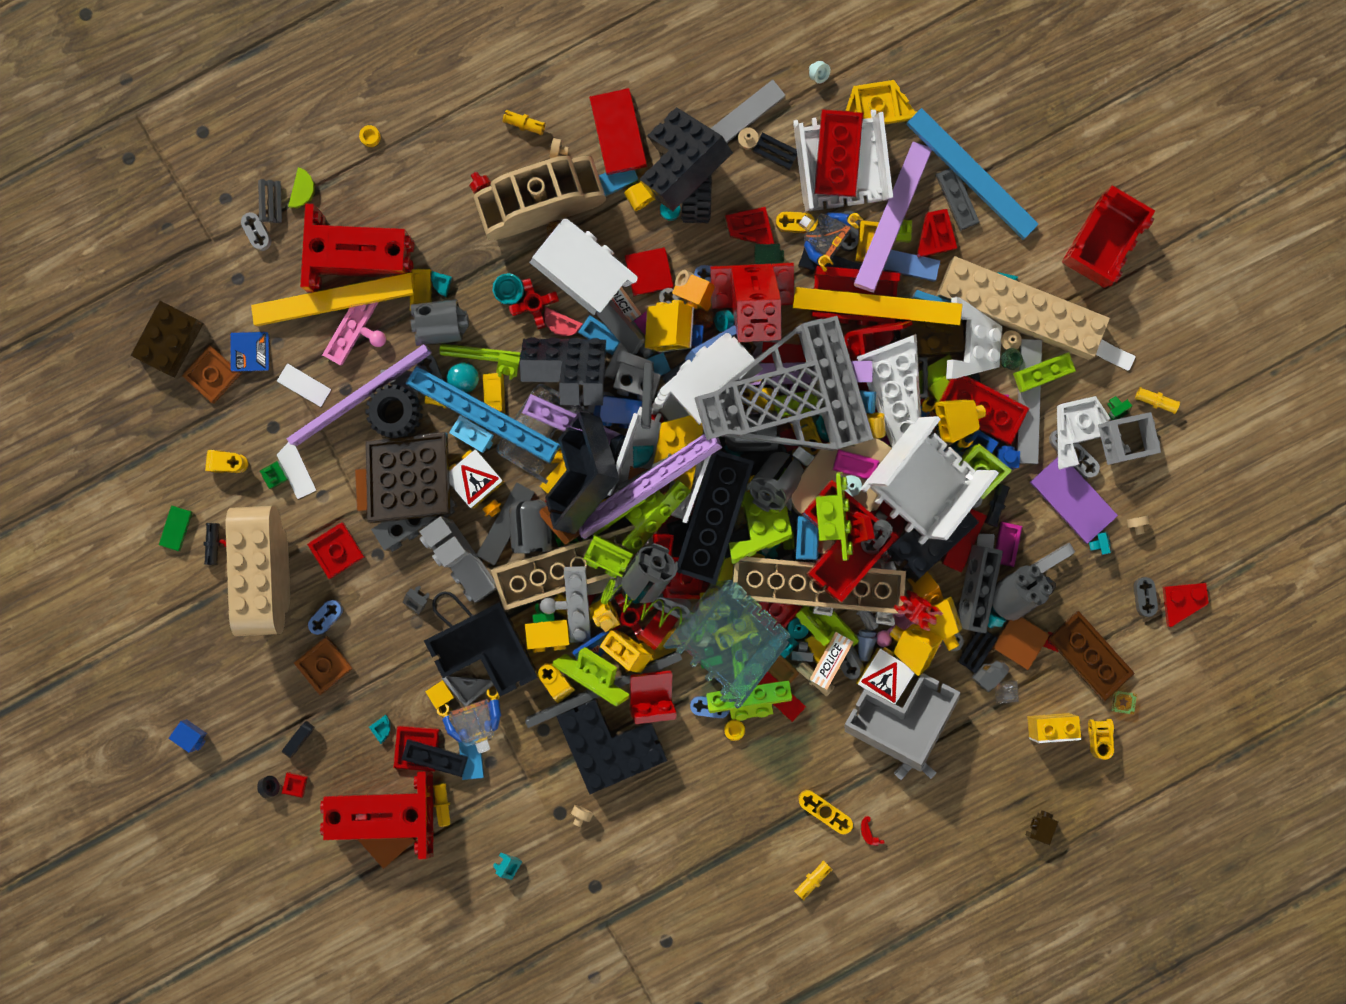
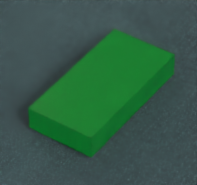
(175, 528)

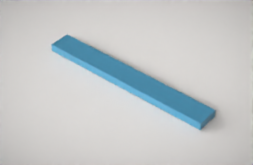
(972, 174)
(483, 414)

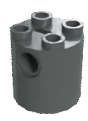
(438, 322)
(1021, 592)

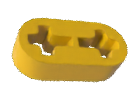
(794, 217)

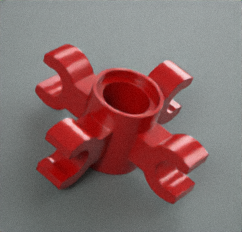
(550, 298)
(918, 610)
(638, 611)

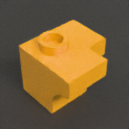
(695, 292)
(927, 589)

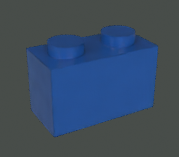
(617, 410)

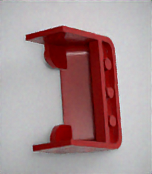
(869, 339)

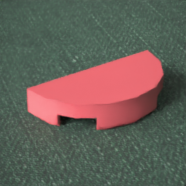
(561, 324)

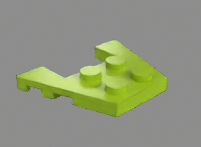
(764, 529)

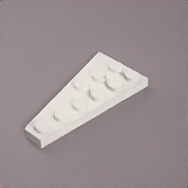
(896, 385)

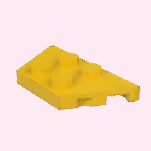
(883, 98)
(675, 436)

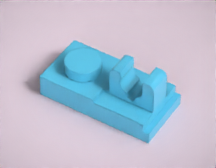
(472, 434)

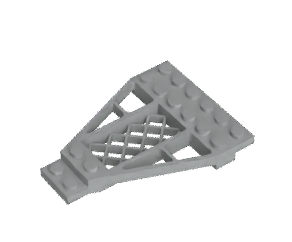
(833, 385)

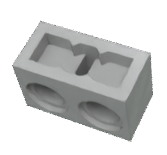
(635, 388)

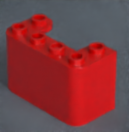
(1108, 237)

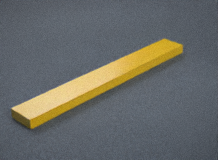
(333, 299)
(878, 306)

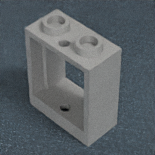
(1110, 434)

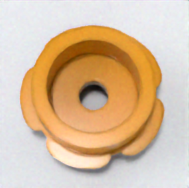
(492, 508)

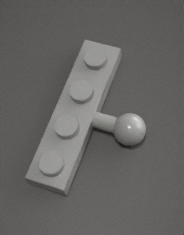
(576, 604)

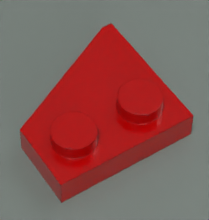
(750, 226)
(936, 234)
(861, 527)
(1183, 601)

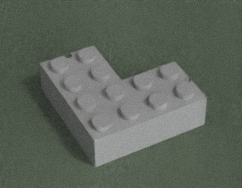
(455, 552)
(906, 731)

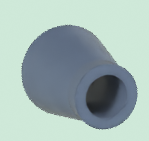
(866, 644)

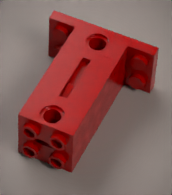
(351, 251)
(755, 296)
(383, 816)

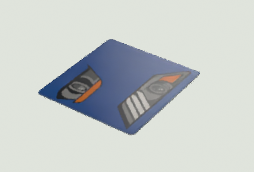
(249, 351)

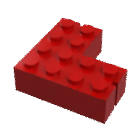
(831, 569)

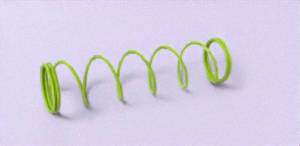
(605, 599)

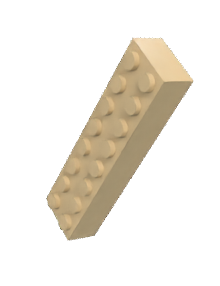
(1025, 308)
(544, 572)
(788, 584)

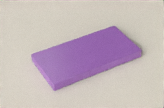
(1074, 500)

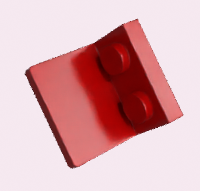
(651, 697)

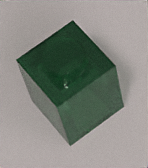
(768, 254)

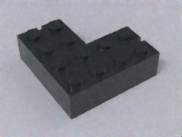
(689, 157)
(568, 362)
(588, 473)
(925, 556)
(486, 637)
(605, 757)

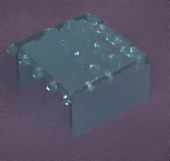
(730, 639)

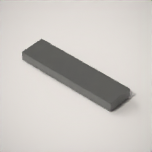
(500, 531)

